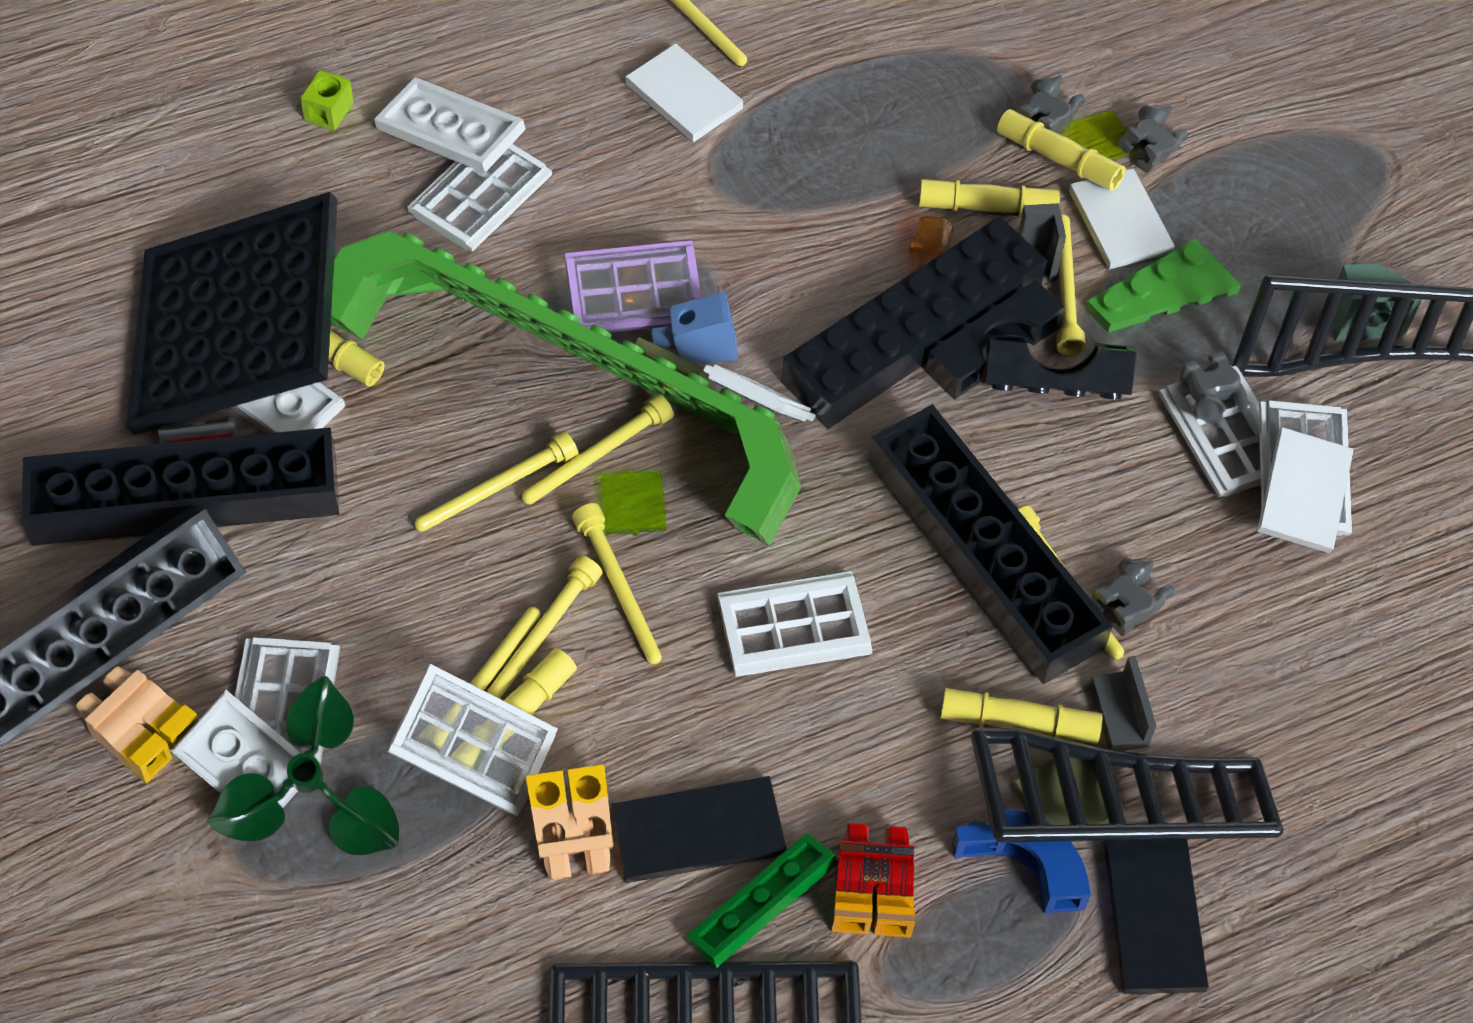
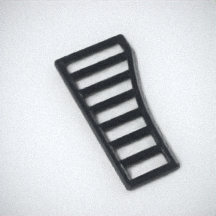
(1350, 353)
(1117, 828)
(725, 974)

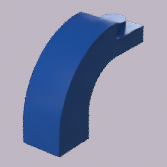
(1054, 864)

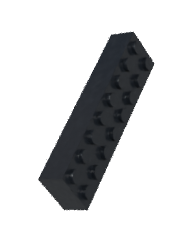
(899, 326)
(147, 485)
(989, 544)
(110, 616)

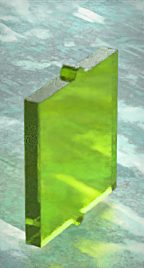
(1100, 133)
(633, 503)

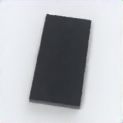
(698, 829)
(1155, 917)

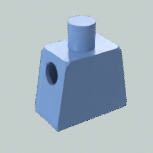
(700, 330)

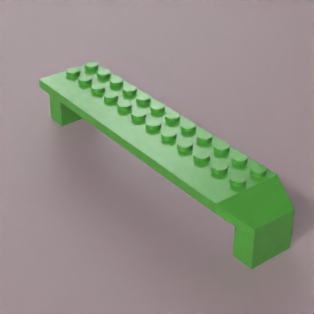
(402, 266)

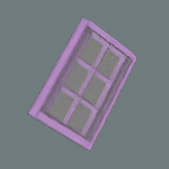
(631, 284)

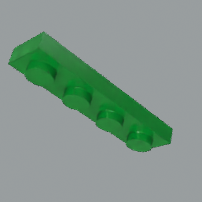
(761, 900)

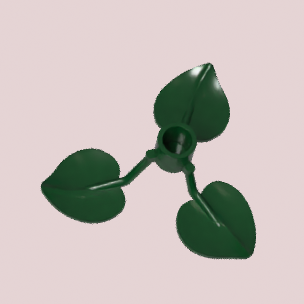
(250, 807)

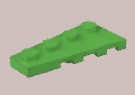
(1164, 286)

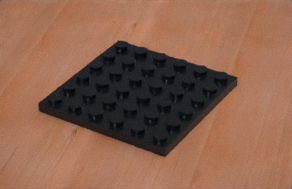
(234, 314)

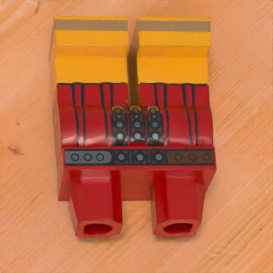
(878, 869)

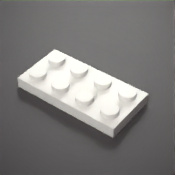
(450, 124)

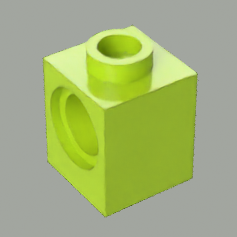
(327, 100)

